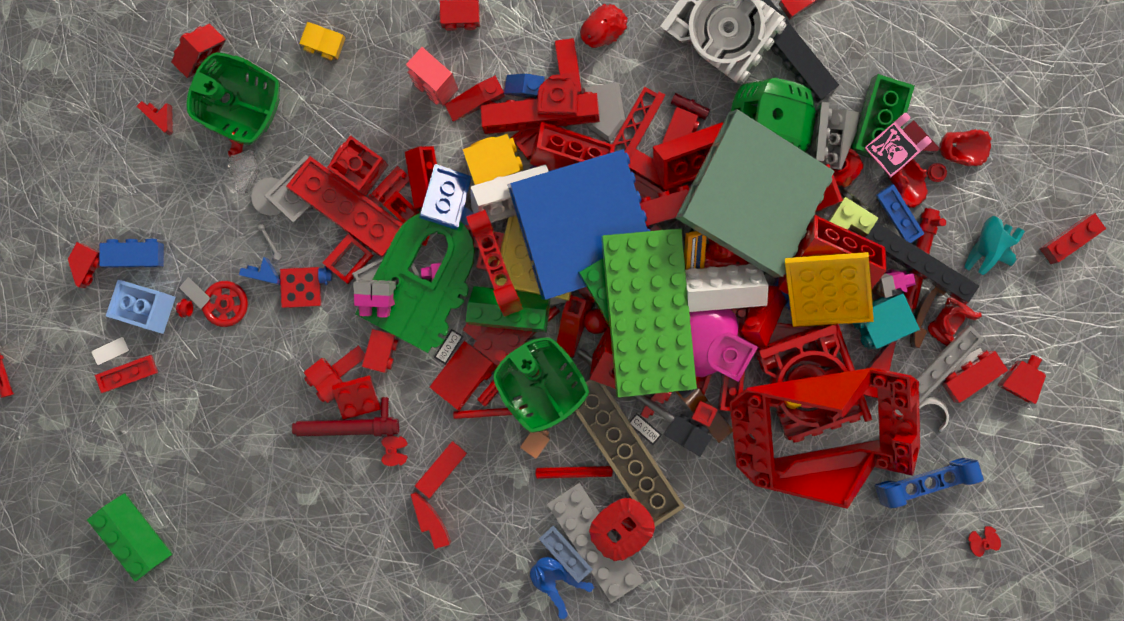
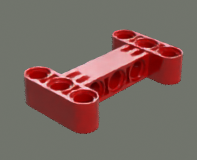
(483, 232)

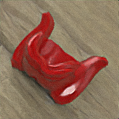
(950, 320)

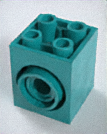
(891, 322)

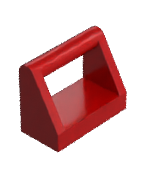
(340, 251)

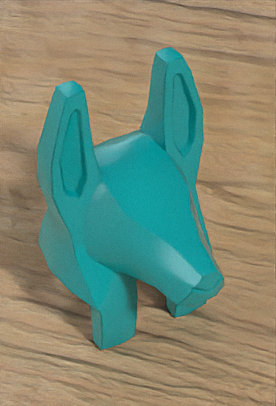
(994, 245)

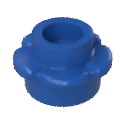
(324, 275)

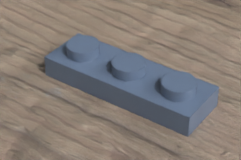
(566, 554)

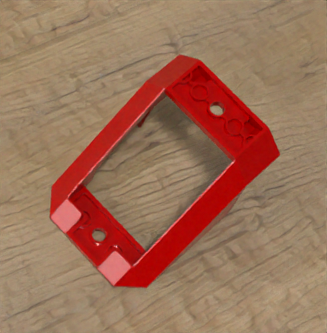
(832, 473)

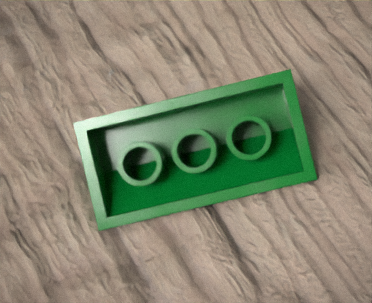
(883, 105)
(485, 312)
(129, 537)

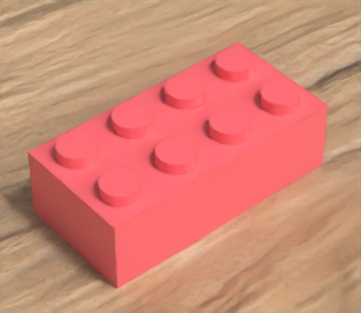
(432, 77)

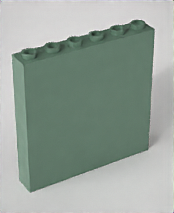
(755, 194)

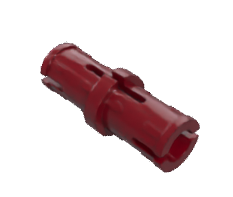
(690, 106)

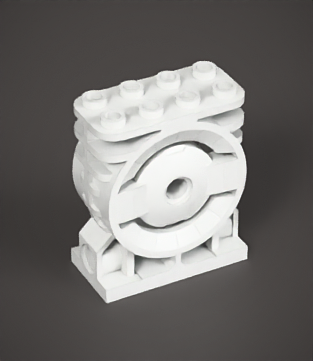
(737, 64)

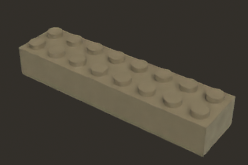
(627, 453)

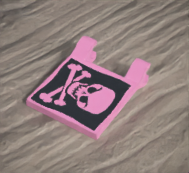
(894, 148)

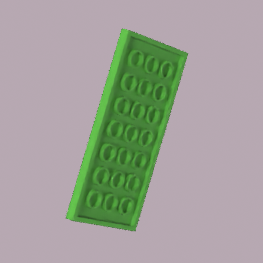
(648, 312)

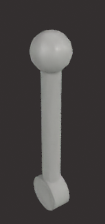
(277, 256)

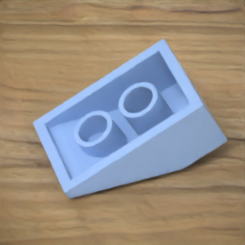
(140, 306)

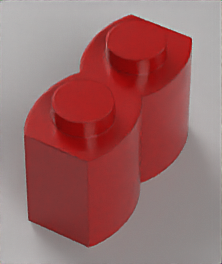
(322, 377)

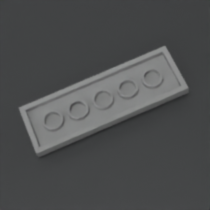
(575, 513)

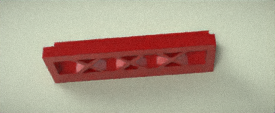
(644, 124)

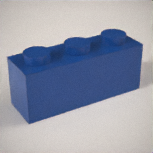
(131, 254)

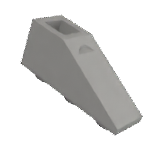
(842, 132)

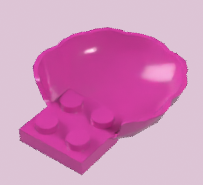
(718, 344)

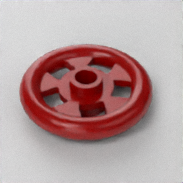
(235, 291)

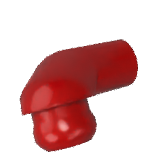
(236, 148)

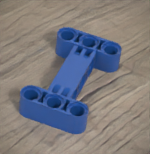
(962, 471)

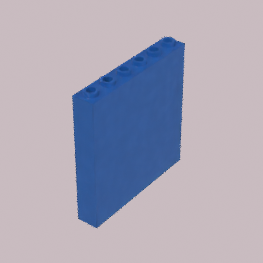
(568, 213)

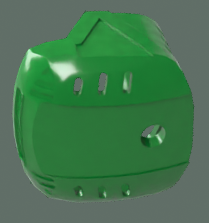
(790, 101)
(249, 107)
(548, 394)

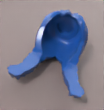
(543, 578)

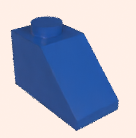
(523, 85)

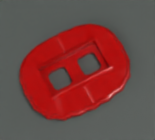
(612, 518)

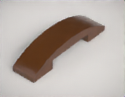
(921, 311)

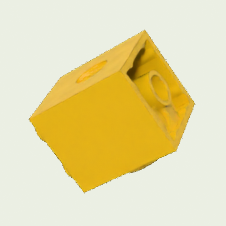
(492, 158)

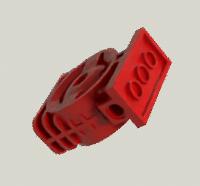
(798, 422)

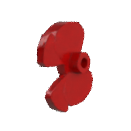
(391, 444)
(979, 545)

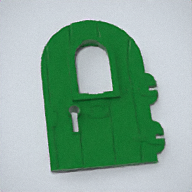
(420, 304)

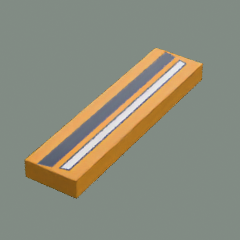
(694, 250)

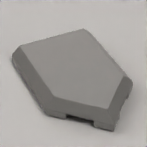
(610, 110)

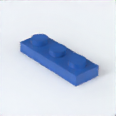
(899, 214)

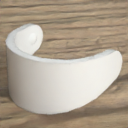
(933, 400)

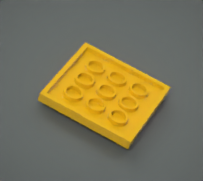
(830, 289)

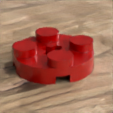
(851, 171)

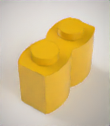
(322, 41)

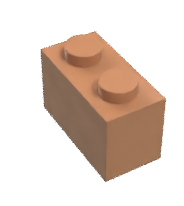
(535, 443)

